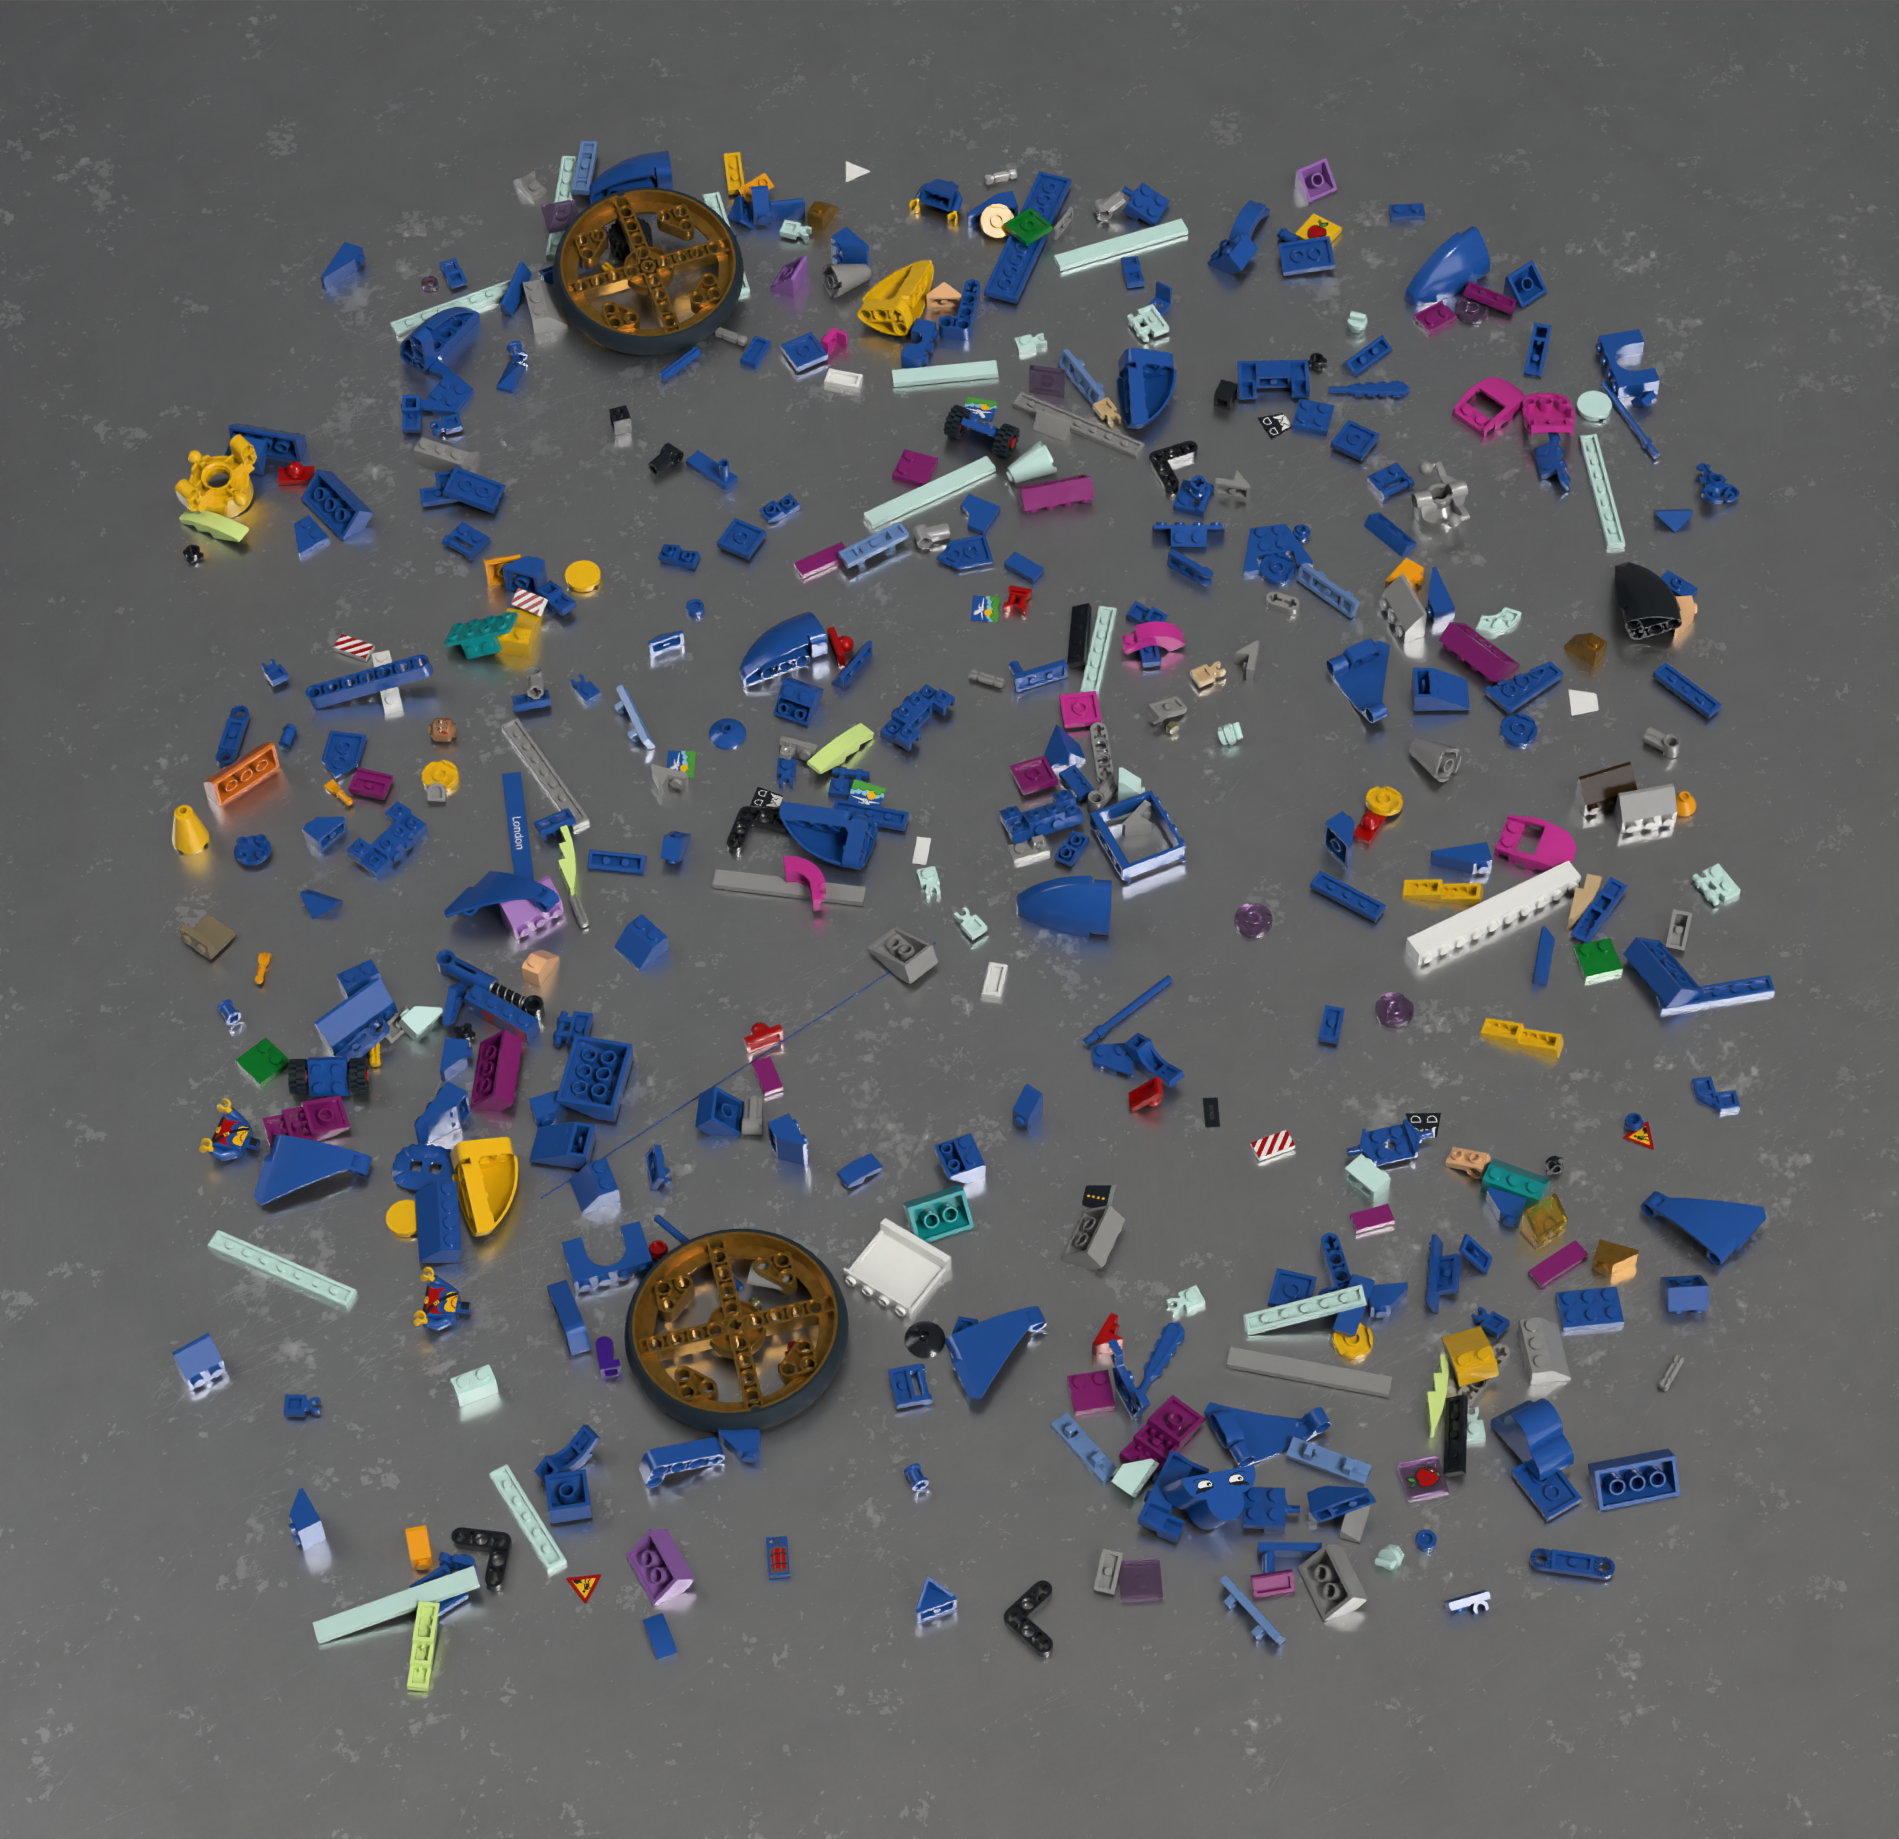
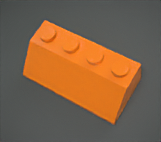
(242, 773)

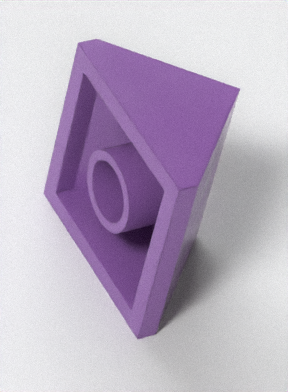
(1315, 180)
(791, 277)

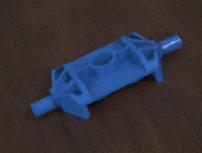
(1403, 1137)

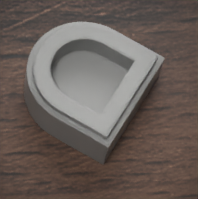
(436, 792)

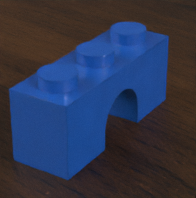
(923, 334)

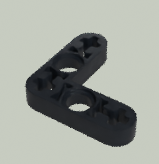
(1166, 461)
(748, 823)
(495, 1551)
(1024, 1614)

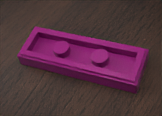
(1490, 297)
(819, 561)
(1558, 1264)

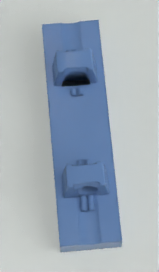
(585, 167)
(1079, 376)
(873, 545)
(1328, 590)
(628, 706)
(1084, 1448)
(1328, 1461)
(1238, 1597)

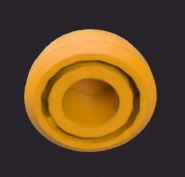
(1685, 803)

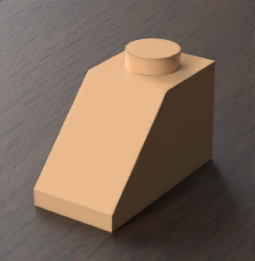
(1687, 612)
(538, 966)

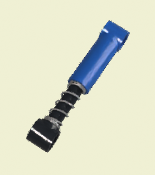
(466, 972)

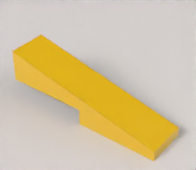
(1435, 891)
(1516, 1035)

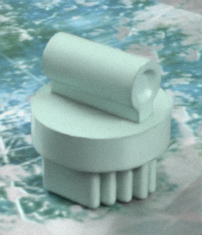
(1357, 322)
(1230, 733)
(1390, 1557)

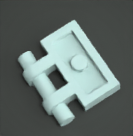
(1152, 320)
(1721, 883)

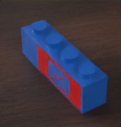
(501, 1014)

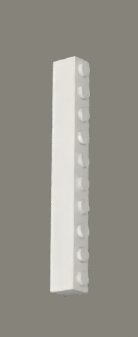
(1493, 913)

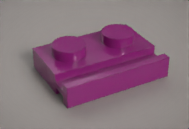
(1435, 317)
(370, 784)

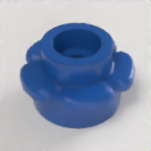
(1301, 532)
(1633, 1122)

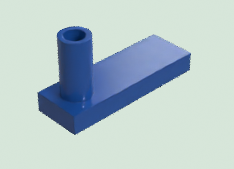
(717, 473)
(1037, 676)
(1270, 1550)

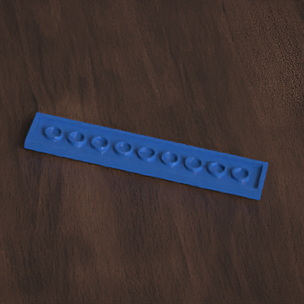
(1017, 259)

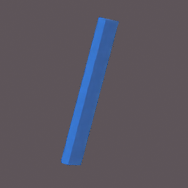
(1727, 992)

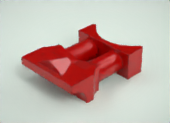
(1020, 593)

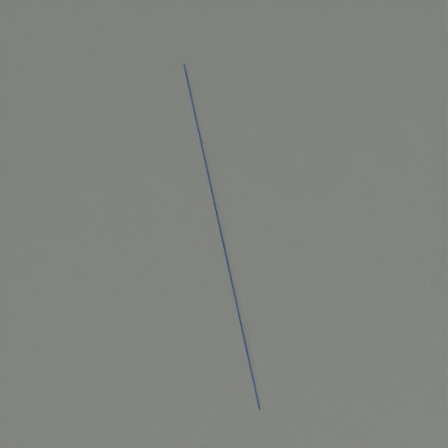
(730, 1075)

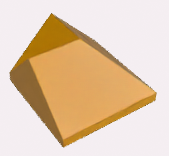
(494, 568)

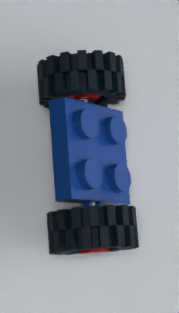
(960, 419)
(328, 1076)

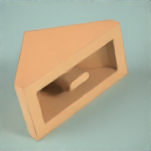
(943, 297)

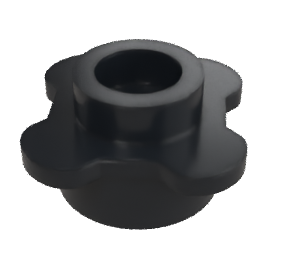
(1317, 361)
(192, 553)
(464, 1028)
(1554, 1165)

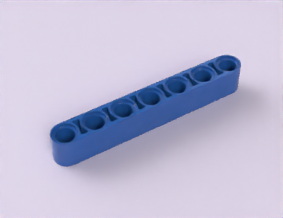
(369, 681)

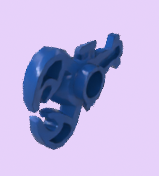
(1715, 485)

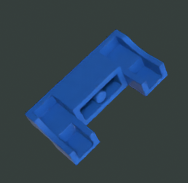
(1273, 374)
(913, 713)
(1042, 820)
(391, 843)
(1157, 1509)

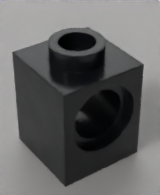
(1225, 394)
(620, 420)

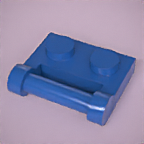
(1388, 477)
(1185, 502)
(469, 537)
(903, 1386)

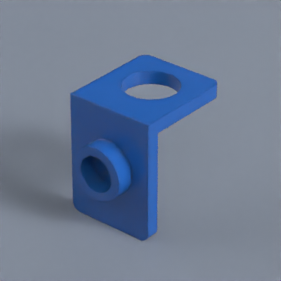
(1162, 296)

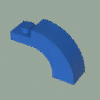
(1249, 218)
(1150, 1062)
(572, 1456)

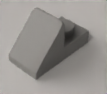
(530, 186)
(1235, 488)
(1248, 657)
(665, 776)
(1138, 822)
(1678, 929)

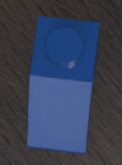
(761, 205)
(324, 831)
(675, 846)
(454, 1057)
(1028, 1107)
(546, 1109)
(1506, 1206)
(1386, 1298)
(742, 1443)

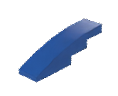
(1599, 910)

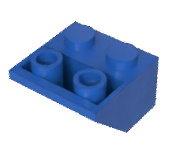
(1233, 254)
(798, 700)
(787, 1140)
(961, 1159)

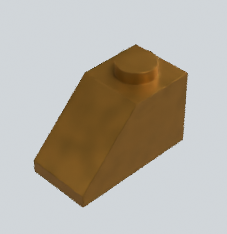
(820, 215)
(1587, 647)
(1613, 1257)

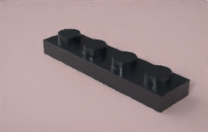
(1079, 635)
(1455, 1435)

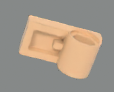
(1473, 1162)

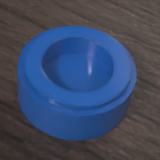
(695, 608)
(1425, 1540)

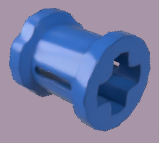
(518, 351)
(1198, 486)
(229, 1012)
(916, 1477)

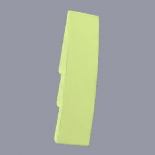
(216, 524)
(842, 746)
(567, 864)
(1436, 1399)
(423, 1646)

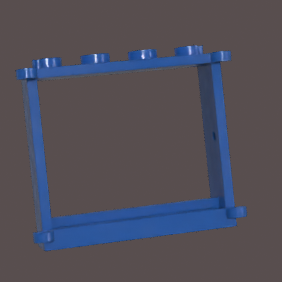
(1124, 869)

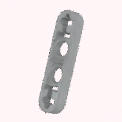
(1101, 753)
(1478, 1391)

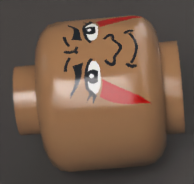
(442, 730)

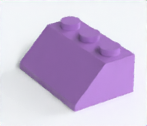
(523, 917)
(660, 1566)

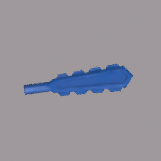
(1370, 389)
(1165, 1347)

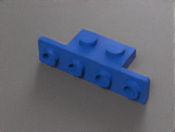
(1551, 461)
(1189, 535)
(1443, 1273)

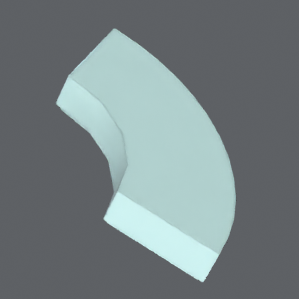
(1498, 623)

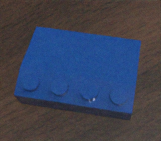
(595, 1077)

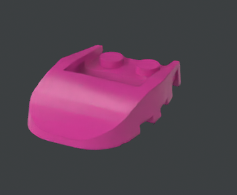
(1500, 391)
(1548, 413)
(1553, 848)

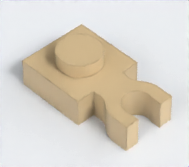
(1106, 410)
(1205, 675)

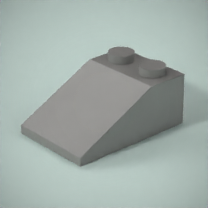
(904, 954)

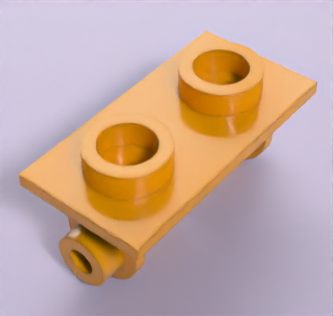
(745, 190)

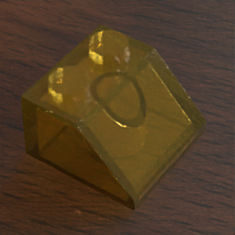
(1544, 1222)

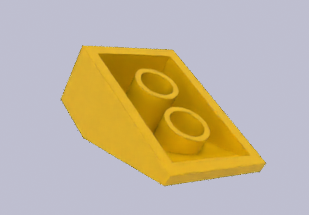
(522, 635)
(1470, 1356)

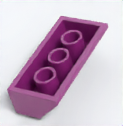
(1055, 492)
(1478, 652)
(496, 1072)

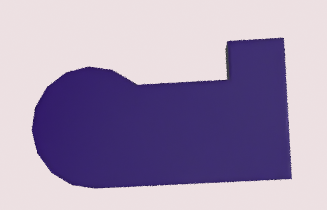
(605, 1353)

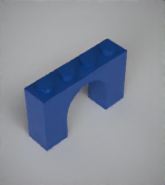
(1625, 382)
(589, 1275)

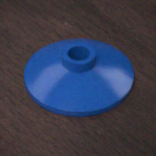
(727, 739)

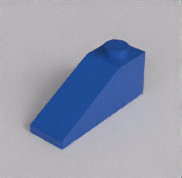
(1005, 198)
(344, 264)
(1538, 349)
(1439, 606)
(1466, 858)
(1335, 1501)

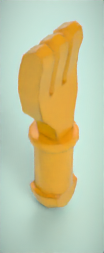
(334, 789)
(263, 962)

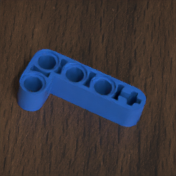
(961, 326)
(1334, 1271)
(569, 1317)
(678, 1458)

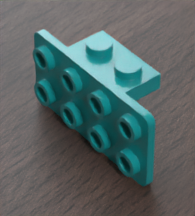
(480, 636)

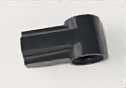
(668, 455)

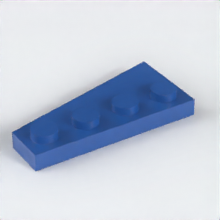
(1523, 687)

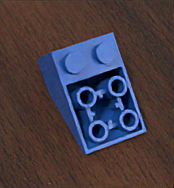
(1438, 690)
(443, 1114)
(564, 1144)

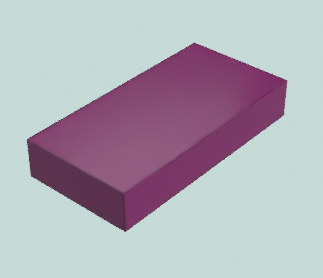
(767, 1076)
(1372, 1218)
(1272, 1583)

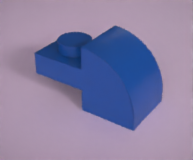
(411, 413)
(557, 600)

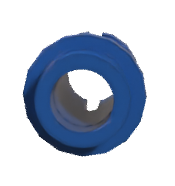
(1287, 236)
(289, 732)

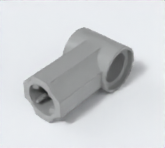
(1104, 207)
(926, 535)
(535, 682)
(1668, 744)
(1098, 798)
(753, 1121)

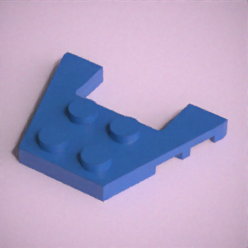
(449, 394)
(1272, 540)
(1133, 1397)

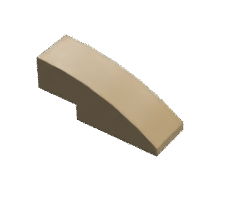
(1583, 898)

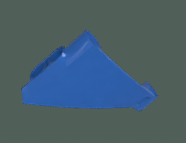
(1362, 675)
(499, 888)
(302, 1161)
(1713, 1223)
(985, 1346)
(1259, 1436)

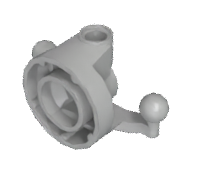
(1441, 504)

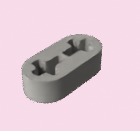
(1282, 602)

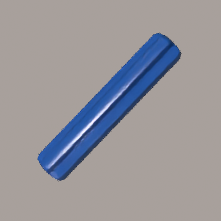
(680, 363)

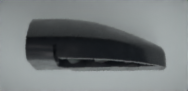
(1646, 601)

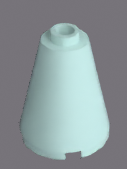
(1032, 464)

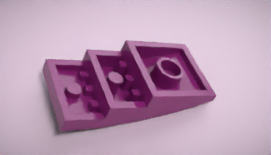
(312, 1121)
(1165, 1431)

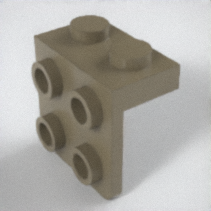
(207, 936)

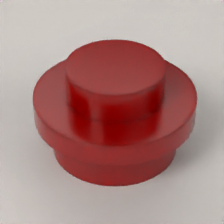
(658, 1249)

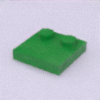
(1028, 226)
(1597, 959)
(263, 1062)

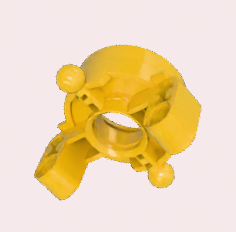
(225, 500)

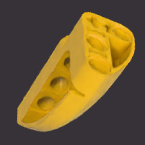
(898, 299)
(484, 1181)

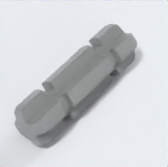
(1000, 176)
(731, 336)
(986, 678)
(579, 911)
(1670, 1372)

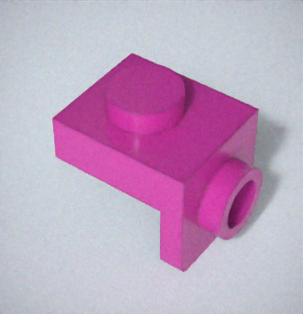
(833, 338)

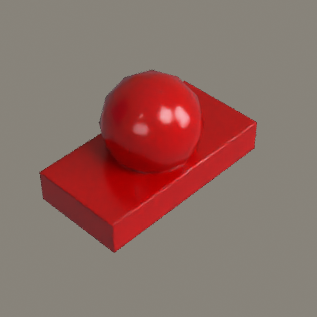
(295, 474)
(839, 645)
(1368, 827)
(762, 1036)
(1146, 1094)

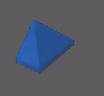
(742, 212)
(510, 377)
(1674, 517)
(665, 642)
(318, 903)
(1475, 1253)

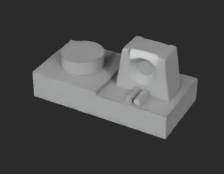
(1165, 709)
(795, 748)
(1029, 849)
(1108, 1571)

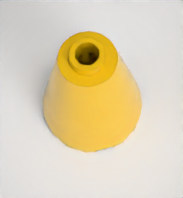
(188, 831)

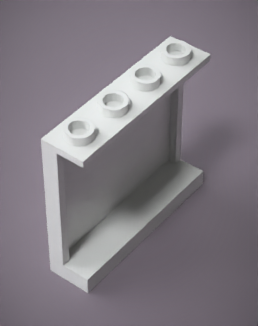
(898, 1269)

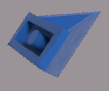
(1063, 750)
(934, 1601)

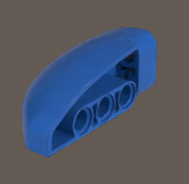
(636, 172)
(1450, 269)
(437, 336)
(1144, 385)
(784, 648)
(831, 833)
(1068, 905)

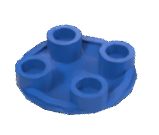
(252, 849)

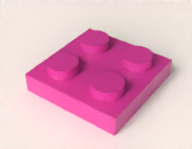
(1079, 709)

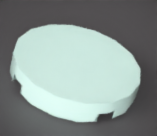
(1594, 405)

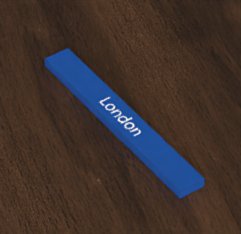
(517, 825)

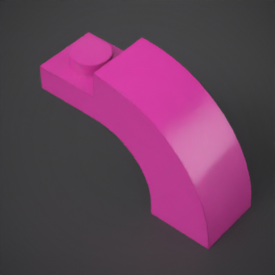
(1153, 634)
(808, 874)

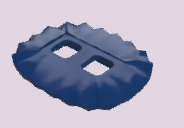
(427, 1155)

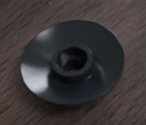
(927, 1346)

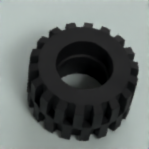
(618, 242)

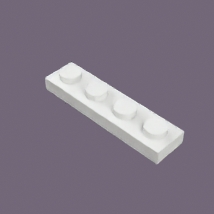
(390, 697)

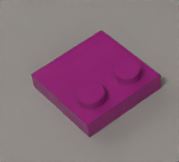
(914, 468)
(1033, 775)
(1091, 1392)

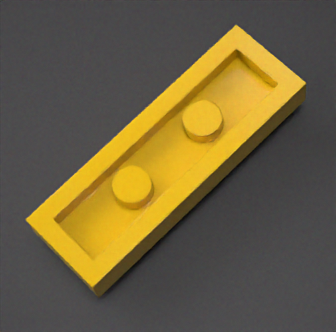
(734, 172)

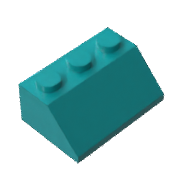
(1515, 1181)
(939, 1214)

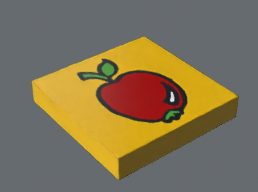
(1318, 227)

